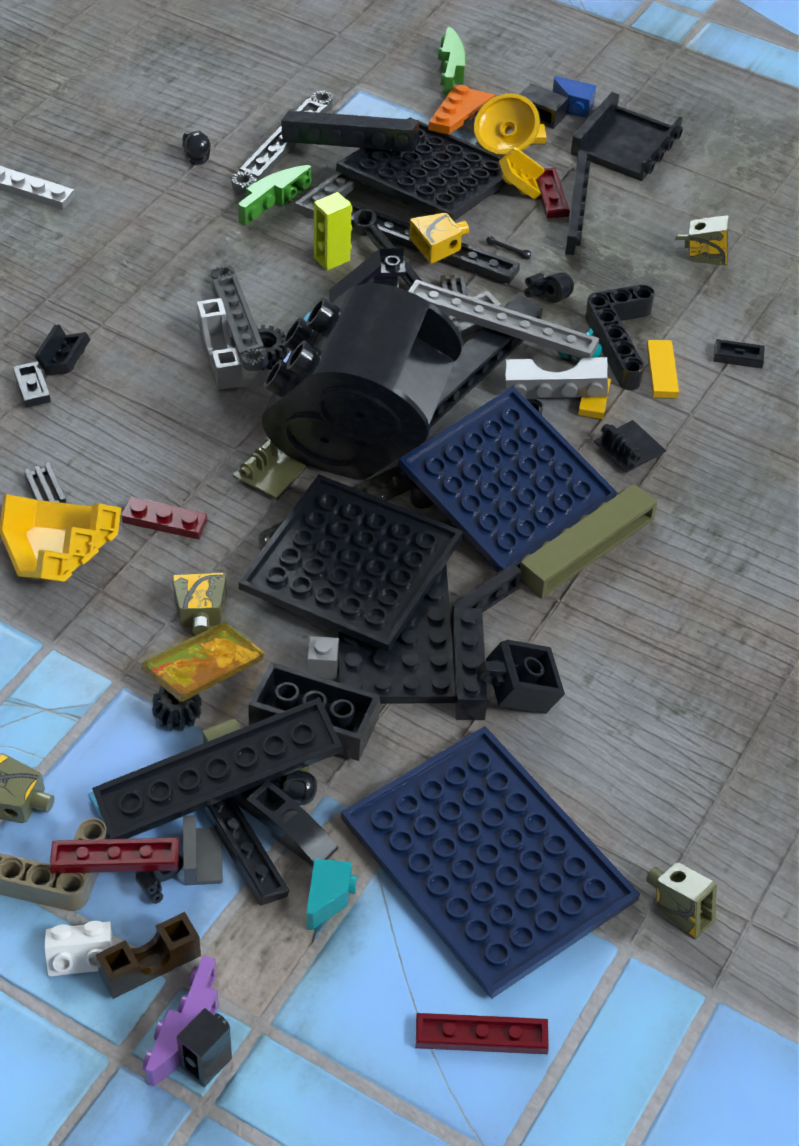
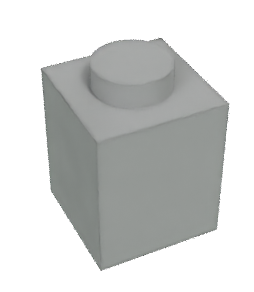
(323, 657)

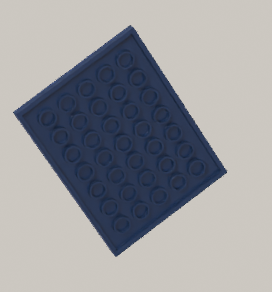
(489, 860)

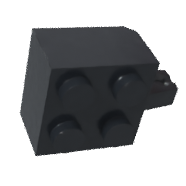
(522, 676)

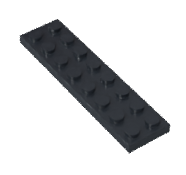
(217, 770)

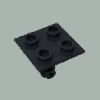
(628, 445)

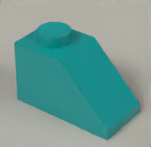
(329, 890)

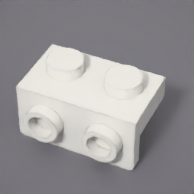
(75, 947)

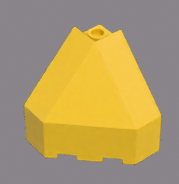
(53, 537)

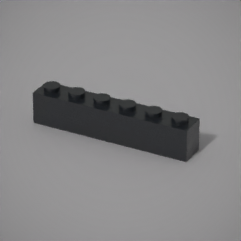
(350, 131)

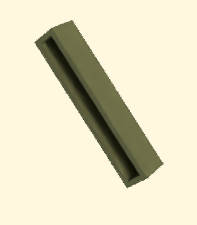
(587, 540)

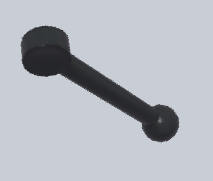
(526, 254)

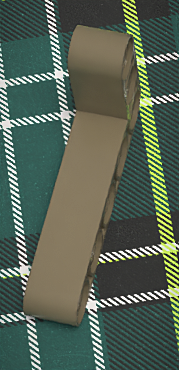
(54, 892)

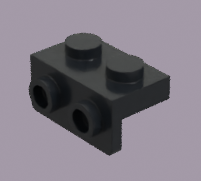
(61, 351)

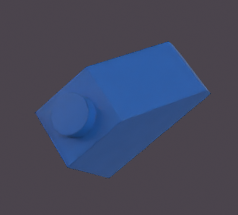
(579, 95)

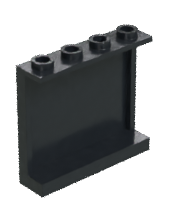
(624, 139)

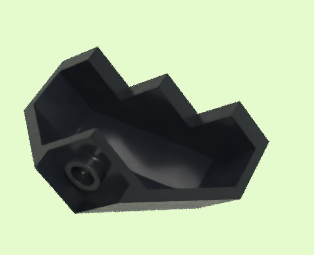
(380, 268)

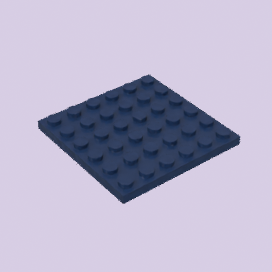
(506, 479)

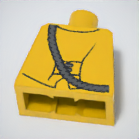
(437, 235)

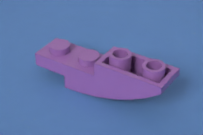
(165, 1055)

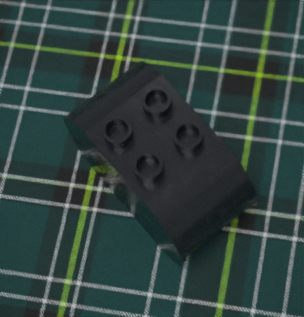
(360, 380)

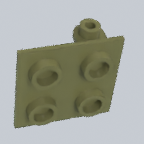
(269, 470)

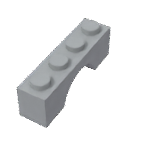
(215, 334)
(586, 379)

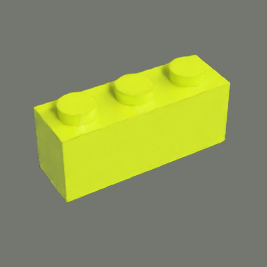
(332, 231)

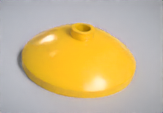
(505, 114)

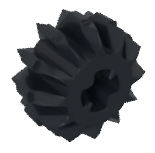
(174, 713)

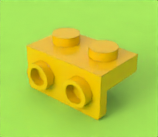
(521, 172)

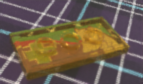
(202, 661)

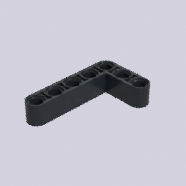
(604, 317)

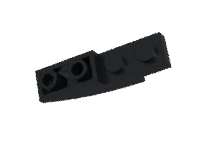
(287, 821)

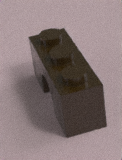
(170, 948)

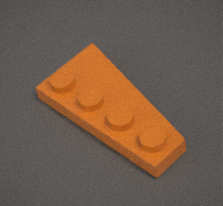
(457, 107)

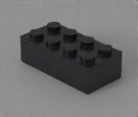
(349, 708)

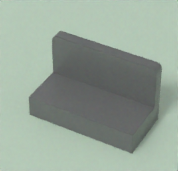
(201, 854)

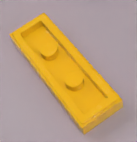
(662, 369)

